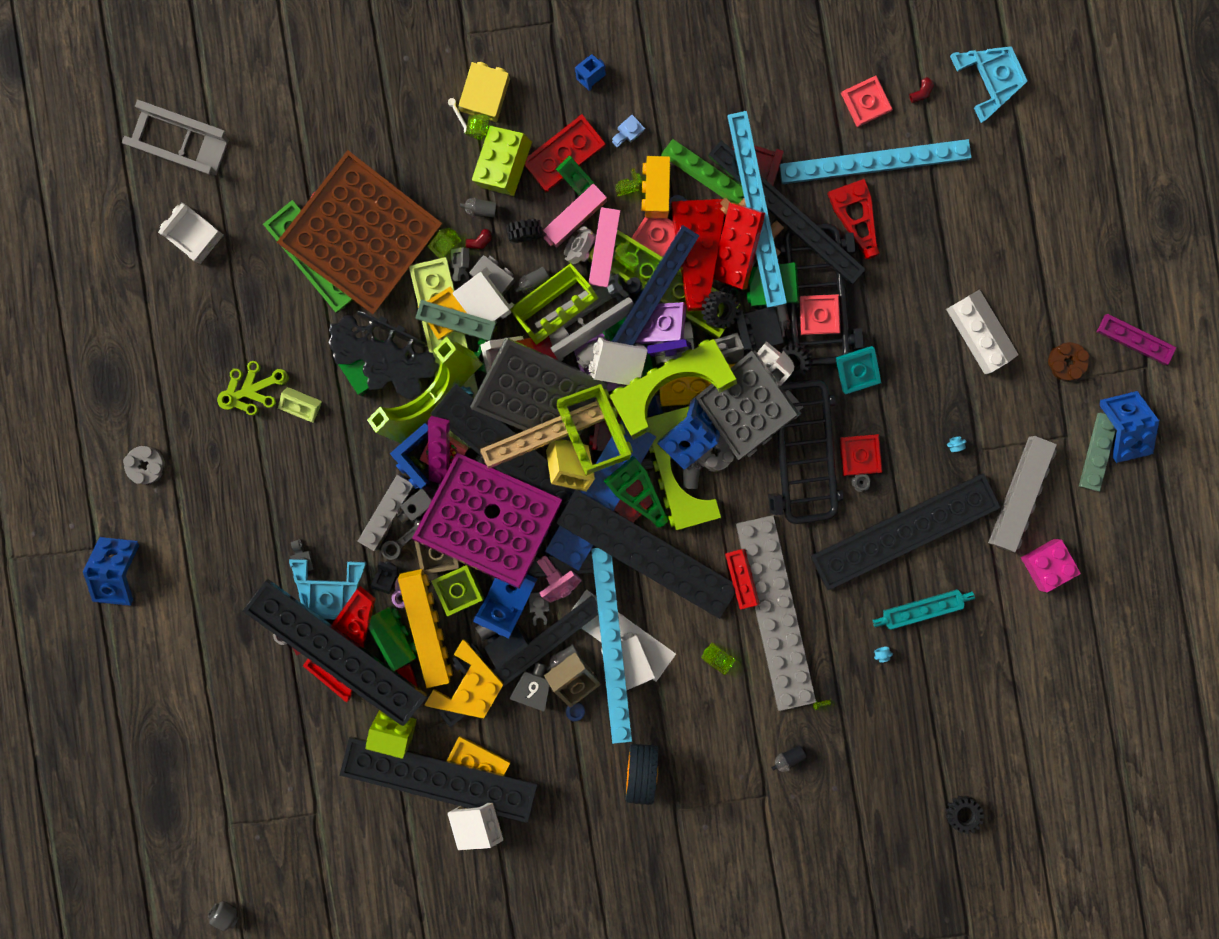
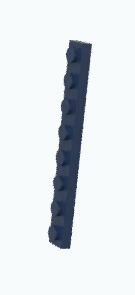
(656, 286)

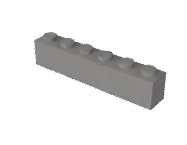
(1022, 494)

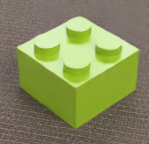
(458, 590)
(390, 737)

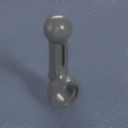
(400, 542)

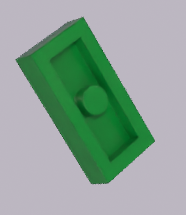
(574, 175)

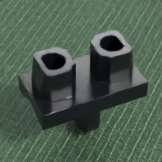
(623, 289)

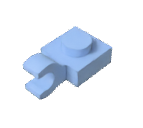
(629, 130)

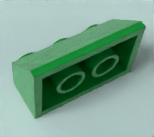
(392, 638)

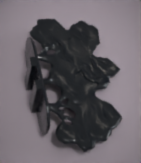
(382, 359)

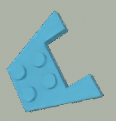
(999, 72)
(322, 596)

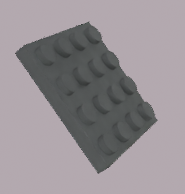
(750, 409)

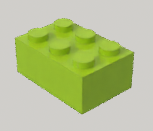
(501, 160)

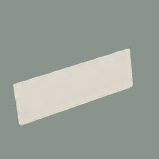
(656, 653)

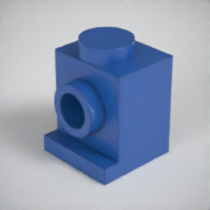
(590, 71)

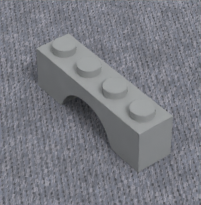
(380, 522)

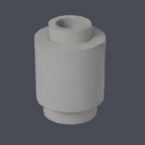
(586, 355)

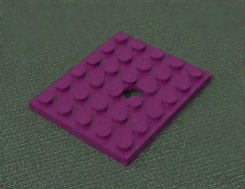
(497, 546)

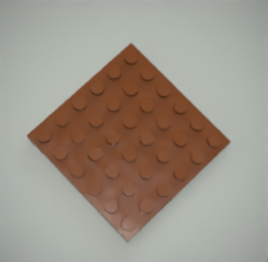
(359, 232)

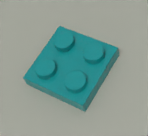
(858, 370)

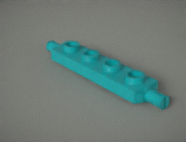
(923, 609)

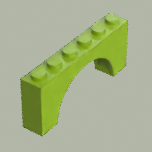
(703, 362)
(456, 366)
(684, 508)

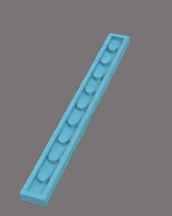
(875, 161)
(755, 199)
(611, 646)

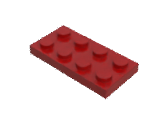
(575, 140)
(738, 245)

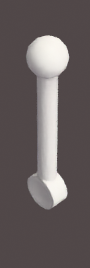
(452, 103)

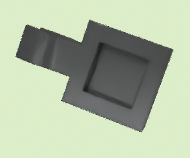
(459, 262)
(297, 547)

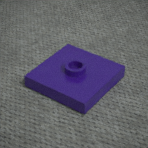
(669, 348)

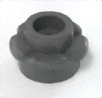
(860, 487)

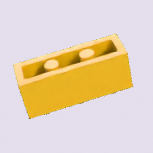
(656, 187)

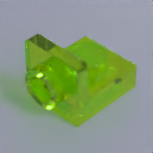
(625, 186)
(444, 242)
(627, 260)
(718, 658)

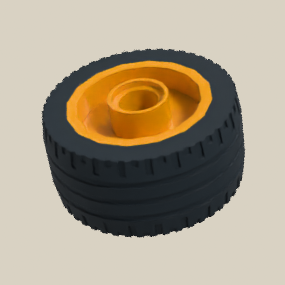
(642, 774)

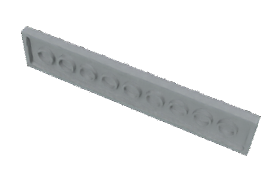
(776, 614)

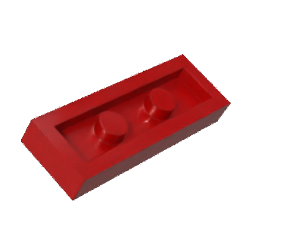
(742, 579)

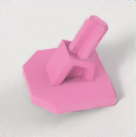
(560, 585)

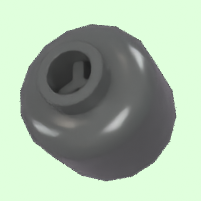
(223, 916)

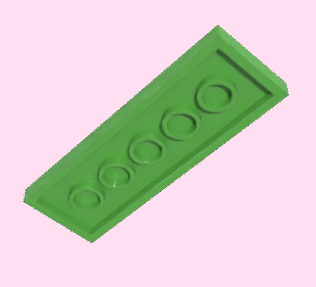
(277, 226)

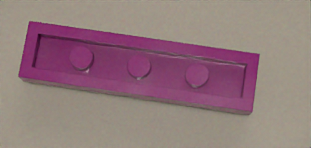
(1136, 339)
(438, 448)

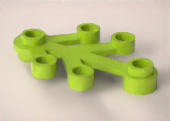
(249, 389)

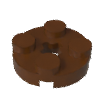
(1058, 365)

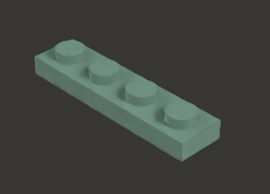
(455, 320)
(1097, 453)

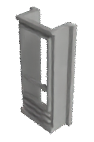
(210, 153)
(564, 343)

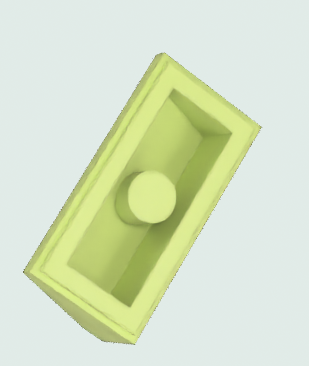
(299, 404)

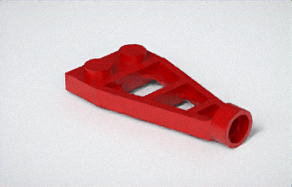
(851, 194)

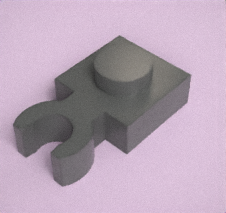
(538, 605)

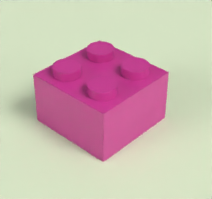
(1050, 565)

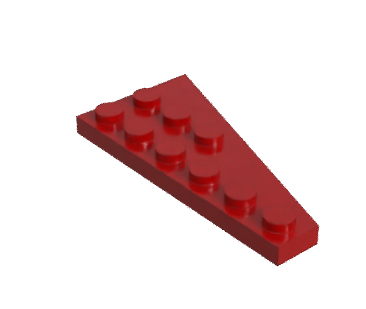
(698, 268)
(354, 623)

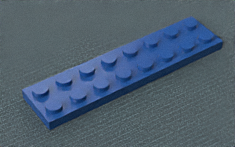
(567, 545)

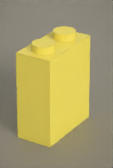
(484, 91)
(565, 466)

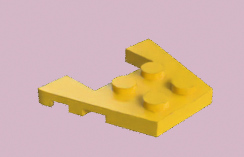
(475, 691)

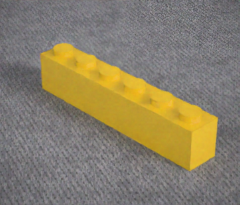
(424, 628)

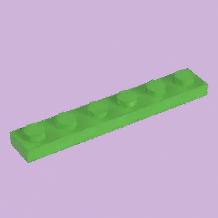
(703, 172)

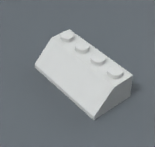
(982, 332)

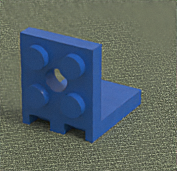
(1131, 426)
(695, 429)
(404, 464)
(110, 572)
(504, 603)

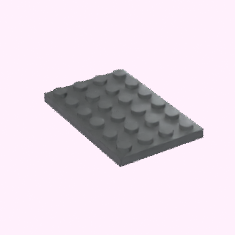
(526, 386)

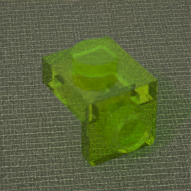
(477, 126)

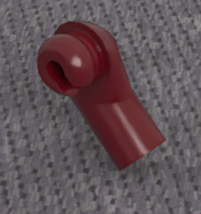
(926, 88)
(481, 241)

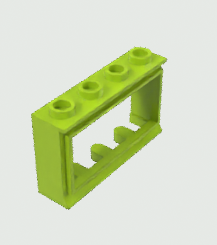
(545, 294)
(610, 415)

